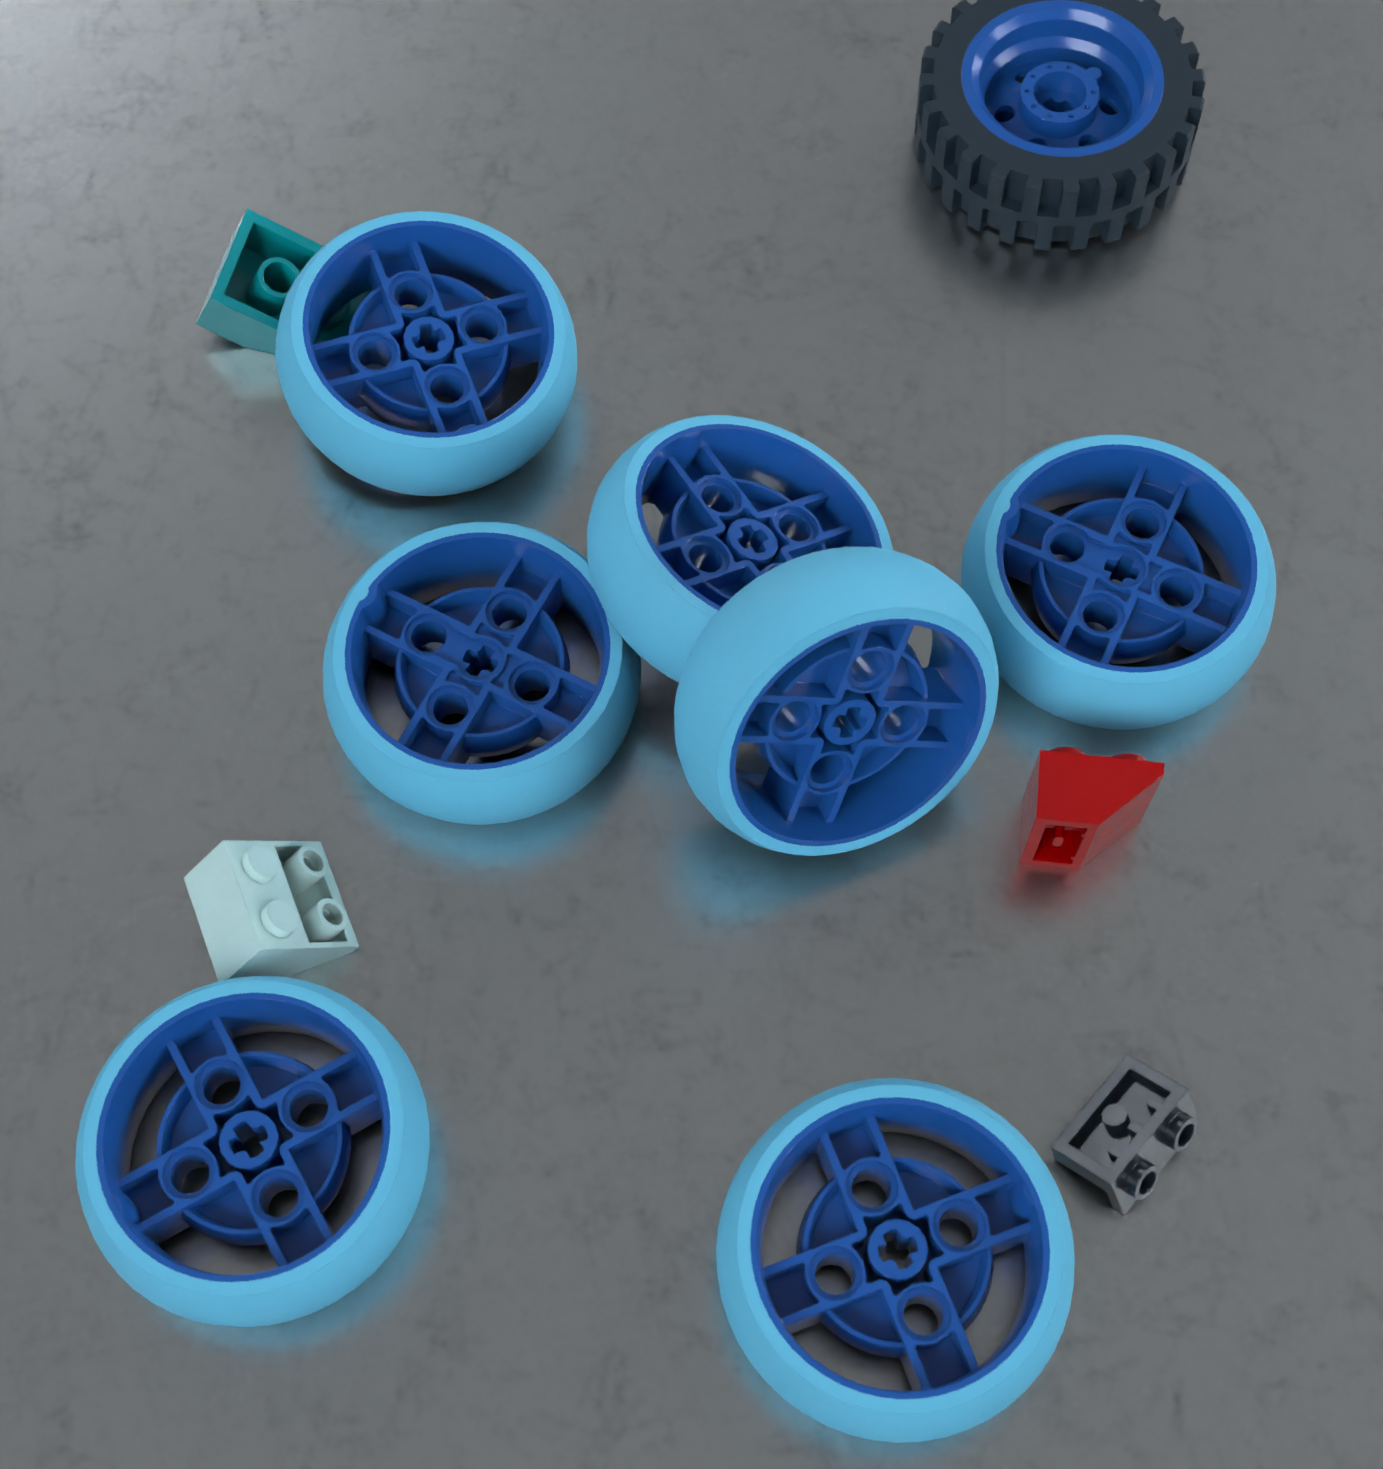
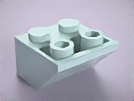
(269, 908)

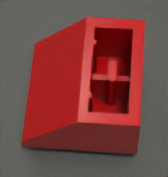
(1082, 804)

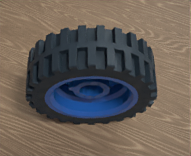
(1052, 151)

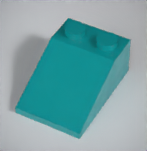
(254, 283)

